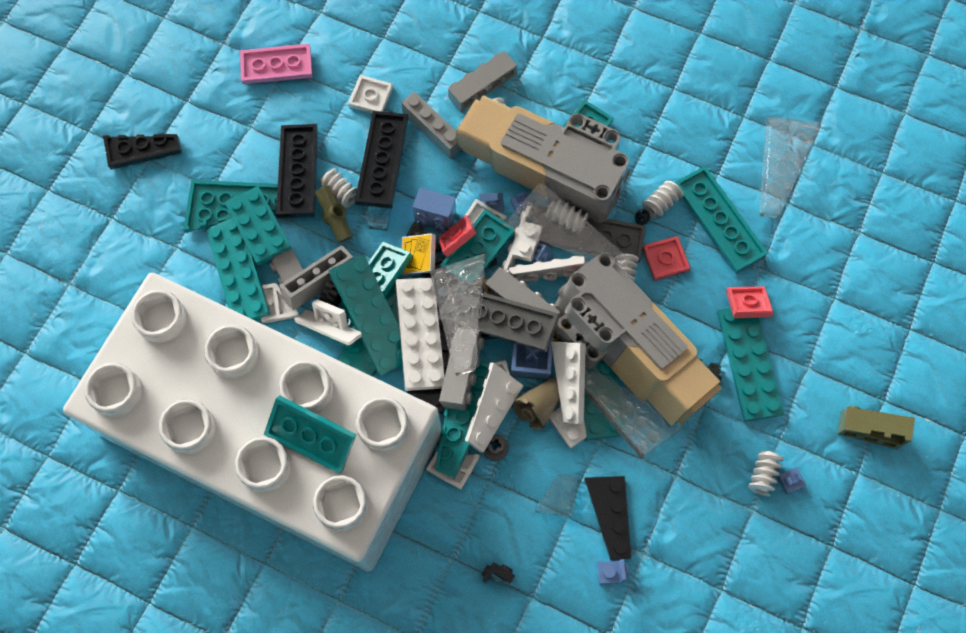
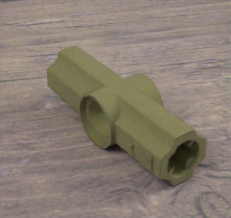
(333, 214)

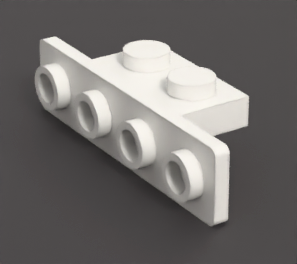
(522, 248)
(329, 322)

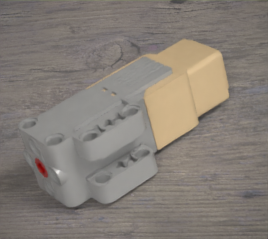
(531, 149)
(634, 339)

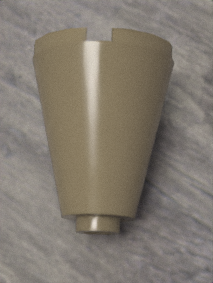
(538, 404)

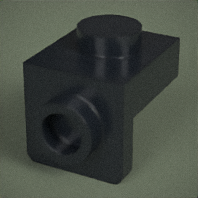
(503, 572)

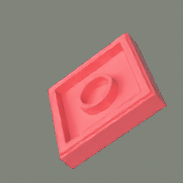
(457, 235)
(666, 258)
(749, 302)

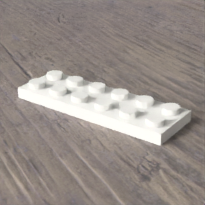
(419, 334)

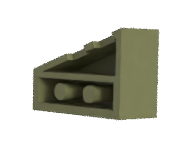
(876, 427)

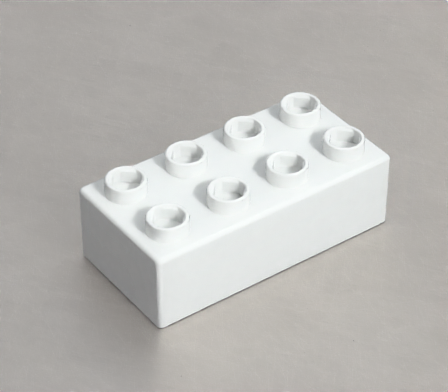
(195, 395)

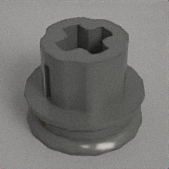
(499, 453)

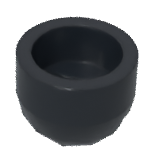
(646, 217)

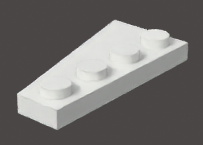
(548, 270)
(570, 375)
(496, 399)

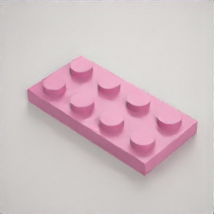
(276, 64)

